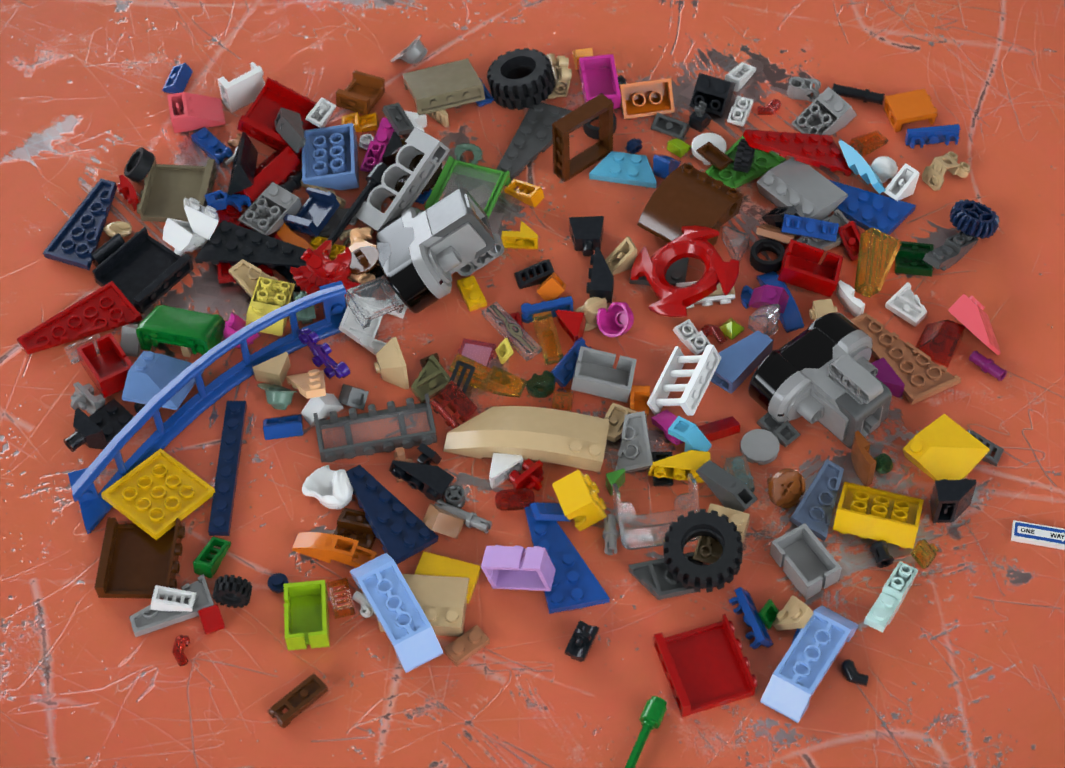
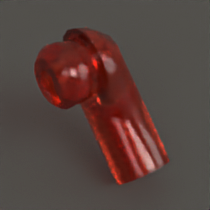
(770, 109)

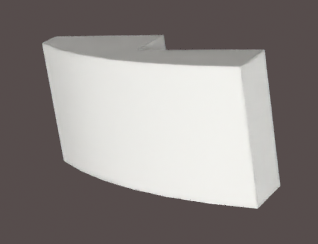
(740, 111)
(846, 296)
(691, 338)

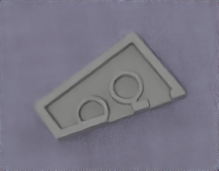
(635, 446)

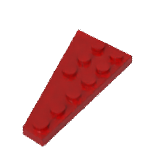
(94, 314)

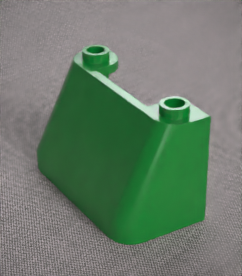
(180, 328)

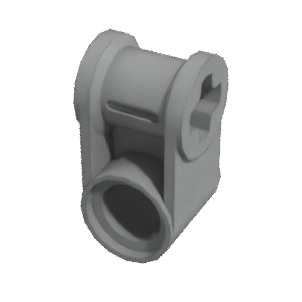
(802, 88)

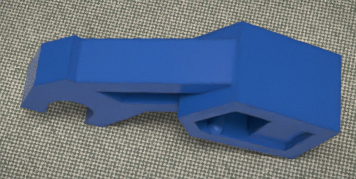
(221, 200)

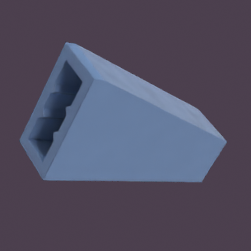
(741, 360)

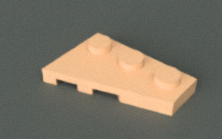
(309, 384)

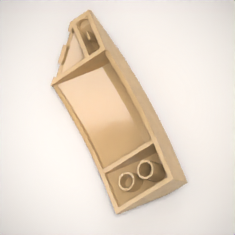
(534, 434)

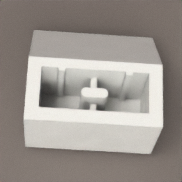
(201, 219)

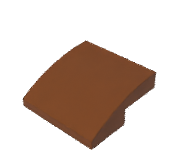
(861, 459)

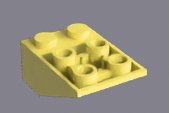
(267, 297)

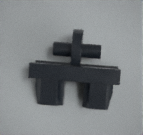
(581, 641)

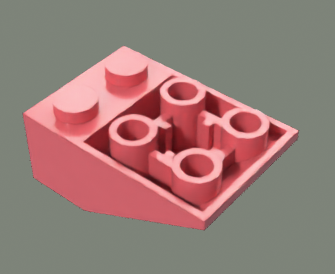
(194, 111)

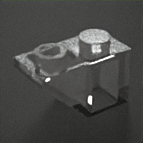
(765, 319)

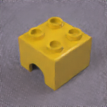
(580, 499)

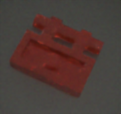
(457, 401)

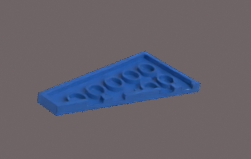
(873, 209)
(573, 581)

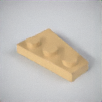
(247, 275)

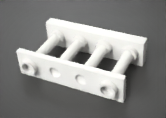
(696, 386)

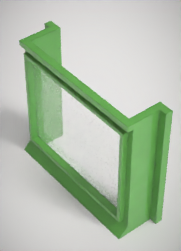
(481, 182)

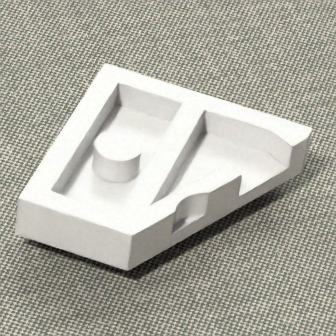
(907, 305)

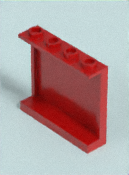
(261, 115)
(705, 667)

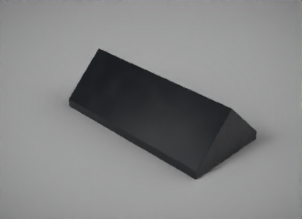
(243, 166)

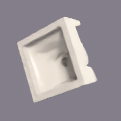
(180, 236)

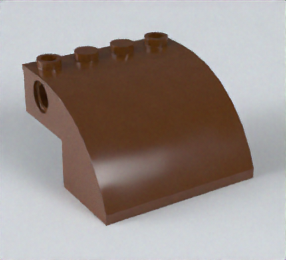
(689, 199)

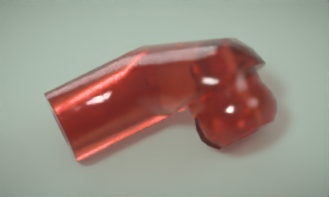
(714, 330)
(178, 649)

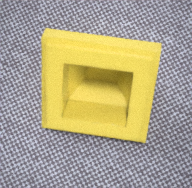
(504, 351)

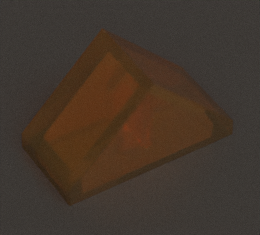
(563, 399)

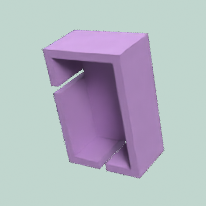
(518, 568)

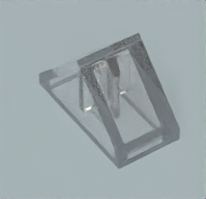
(735, 242)

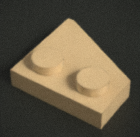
(793, 615)

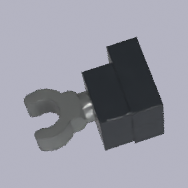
(698, 119)

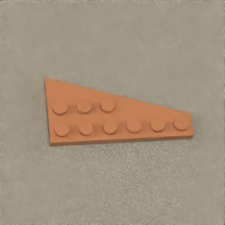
(914, 367)

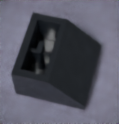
(714, 92)
(951, 499)

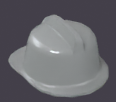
(413, 53)

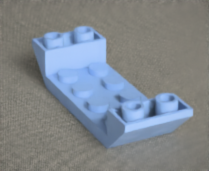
(397, 611)
(807, 662)

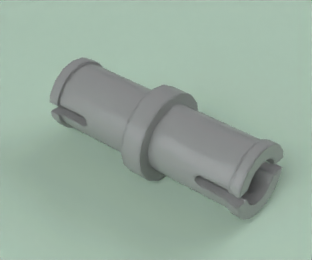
(610, 534)

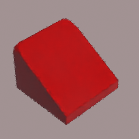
(211, 619)

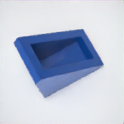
(664, 165)

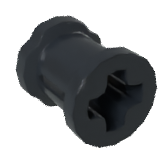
(881, 554)

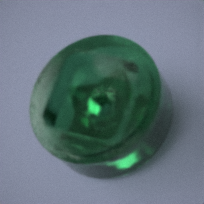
(884, 463)

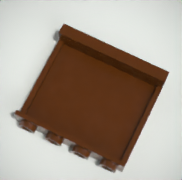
(137, 562)

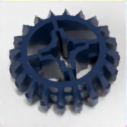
(974, 218)

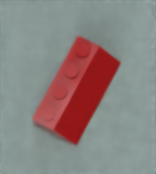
(272, 169)

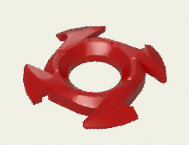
(692, 244)

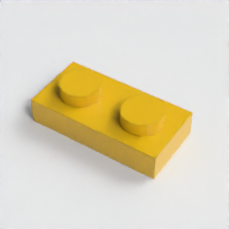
(471, 293)

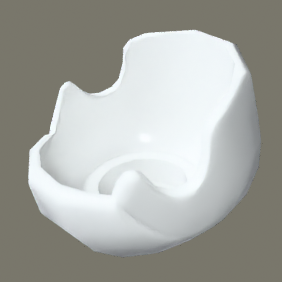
(885, 168)

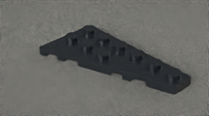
(233, 243)

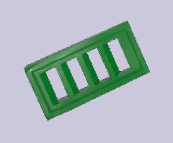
(206, 567)

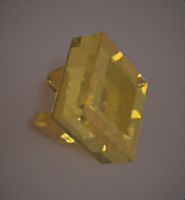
(924, 553)

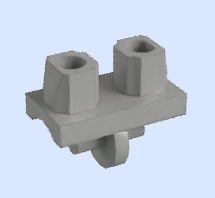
(84, 398)

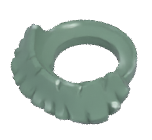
(461, 148)

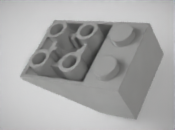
(825, 114)
(270, 208)

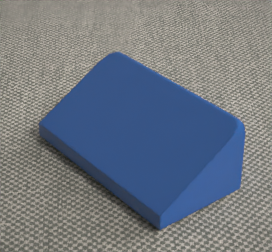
(178, 79)
(283, 427)

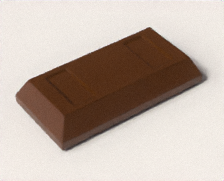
(714, 156)

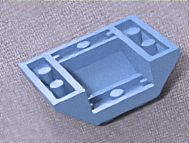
(151, 374)

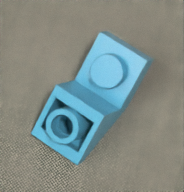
(690, 434)

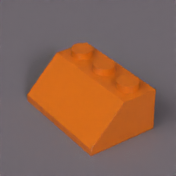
(646, 98)

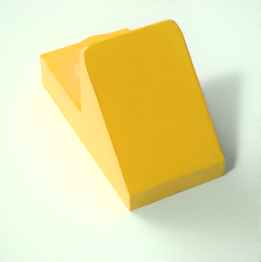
(522, 239)

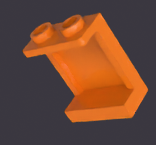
(908, 108)

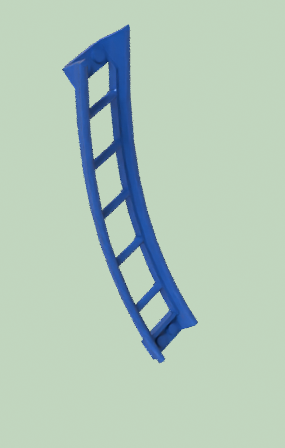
(82, 481)

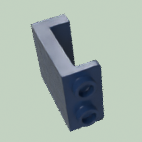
(314, 212)

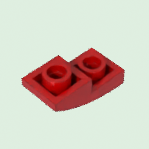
(128, 191)

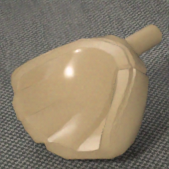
(120, 227)

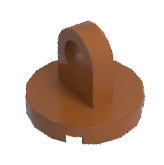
(786, 488)

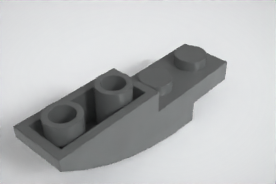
(951, 252)

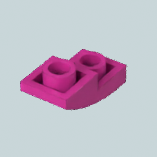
(664, 421)

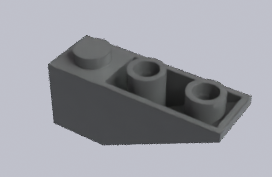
(290, 128)
(726, 487)

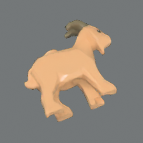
(358, 238)

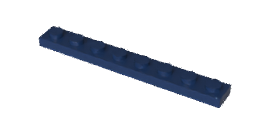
(227, 468)

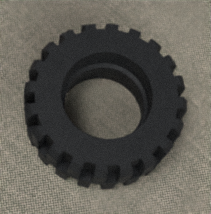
(521, 79)
(703, 525)

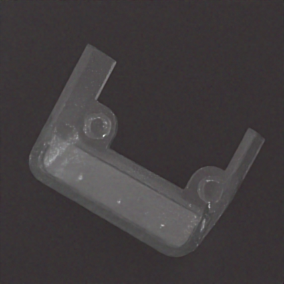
(650, 529)

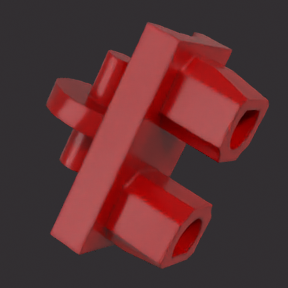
(530, 478)

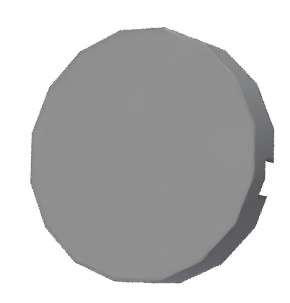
(760, 446)

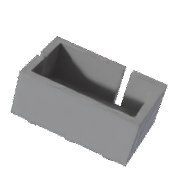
(597, 377)
(805, 561)

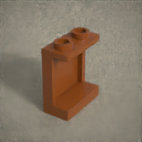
(361, 93)

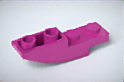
(377, 146)

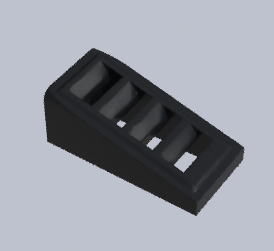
(540, 268)

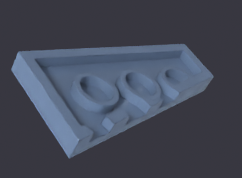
(819, 500)

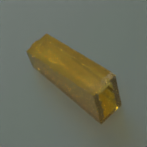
(874, 261)

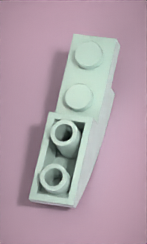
(891, 597)

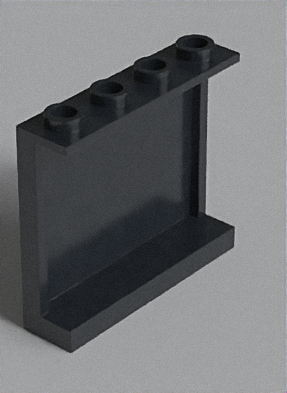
(143, 270)

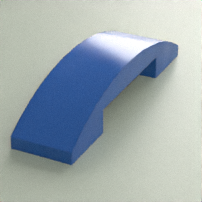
(791, 318)

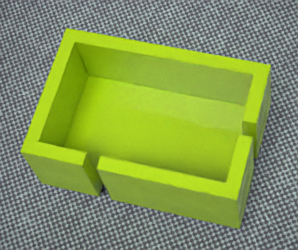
(306, 615)

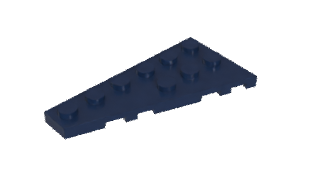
(84, 228)
(390, 520)

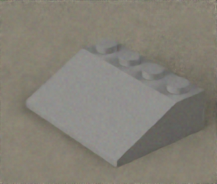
(802, 187)

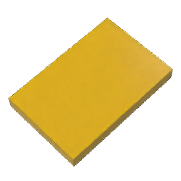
(443, 566)

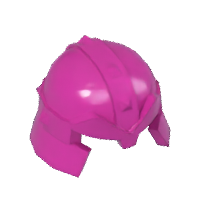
(616, 320)
(233, 325)

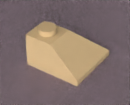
(392, 364)

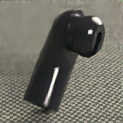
(851, 674)

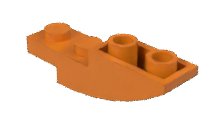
(332, 547)

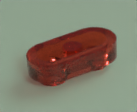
(514, 498)

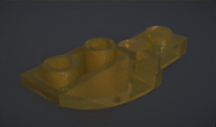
(491, 379)

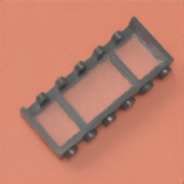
(375, 430)

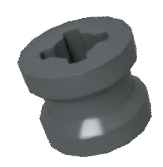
(453, 492)

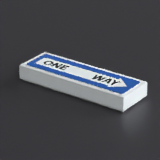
(1038, 534)

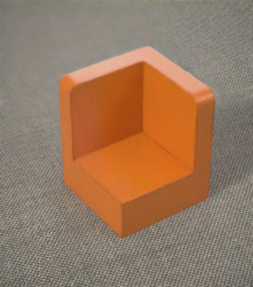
(551, 287)
(638, 398)

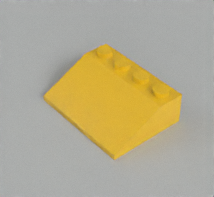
(878, 515)

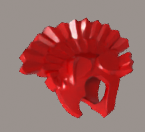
(323, 271)

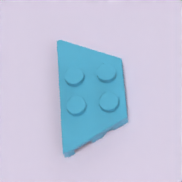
(625, 169)

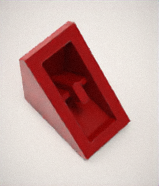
(572, 323)

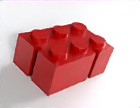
(802, 268)
(109, 368)

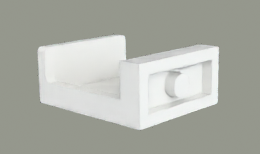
(242, 89)

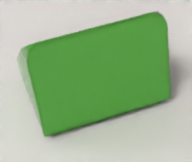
(615, 477)

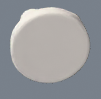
(702, 139)

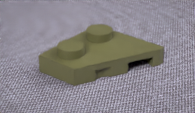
(430, 380)

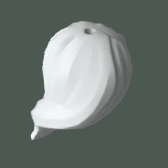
(329, 487)

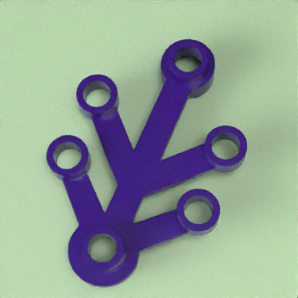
(321, 355)

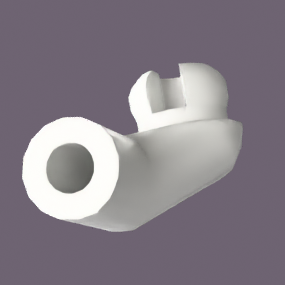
(366, 610)

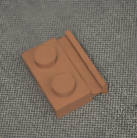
(773, 232)

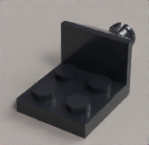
(98, 428)

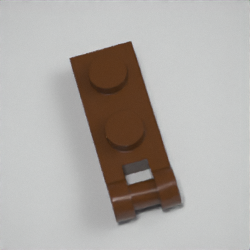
(298, 700)

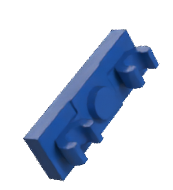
(932, 135)
(809, 228)
(751, 619)

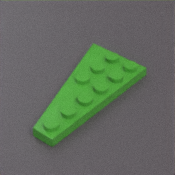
(761, 164)

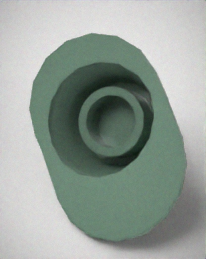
(277, 395)

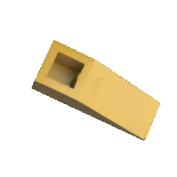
(680, 465)

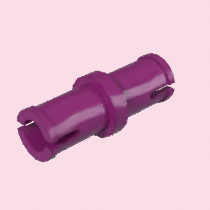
(987, 365)

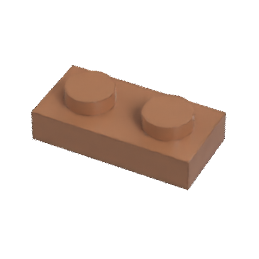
(466, 645)

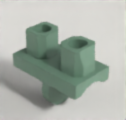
(307, 314)

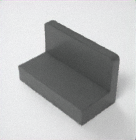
(398, 119)

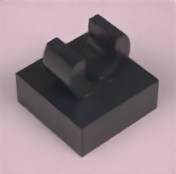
(427, 455)

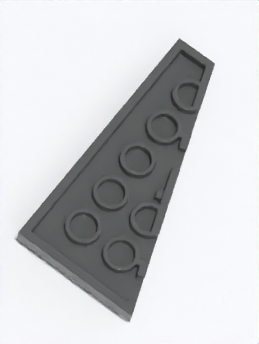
(531, 138)

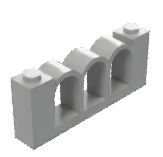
(417, 143)

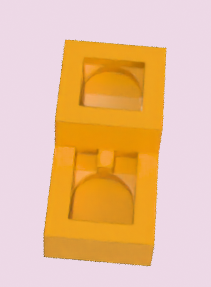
(362, 123)

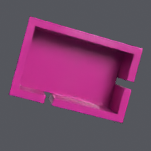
(599, 76)

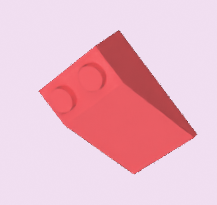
(971, 315)

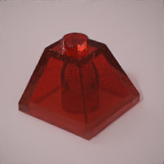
(941, 340)

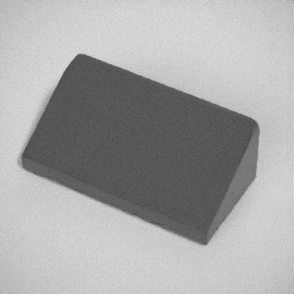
(670, 126)

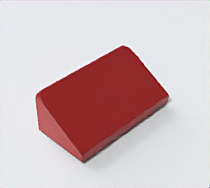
(851, 239)
(720, 428)

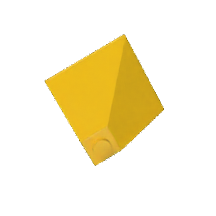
(945, 450)

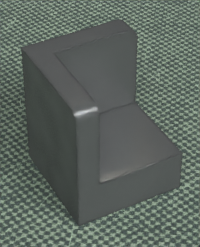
(353, 396)

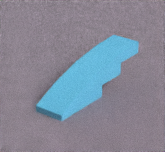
(861, 167)

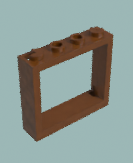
(562, 164)

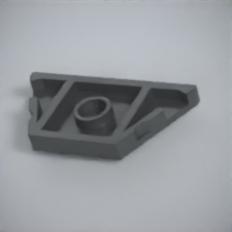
(657, 580)

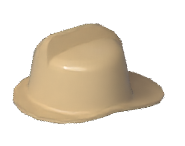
(590, 311)

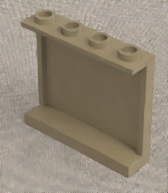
(444, 86)
(169, 185)

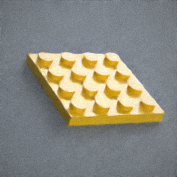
(158, 493)

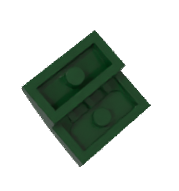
(910, 259)

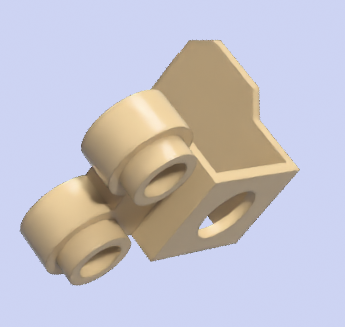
(564, 75)
(934, 173)

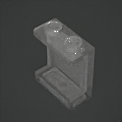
(373, 300)

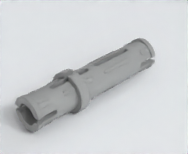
(471, 519)

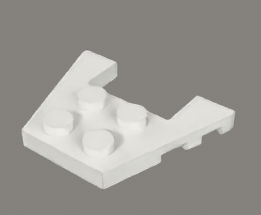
(366, 336)

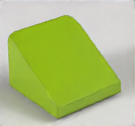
(678, 147)

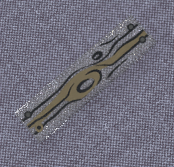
(510, 329)

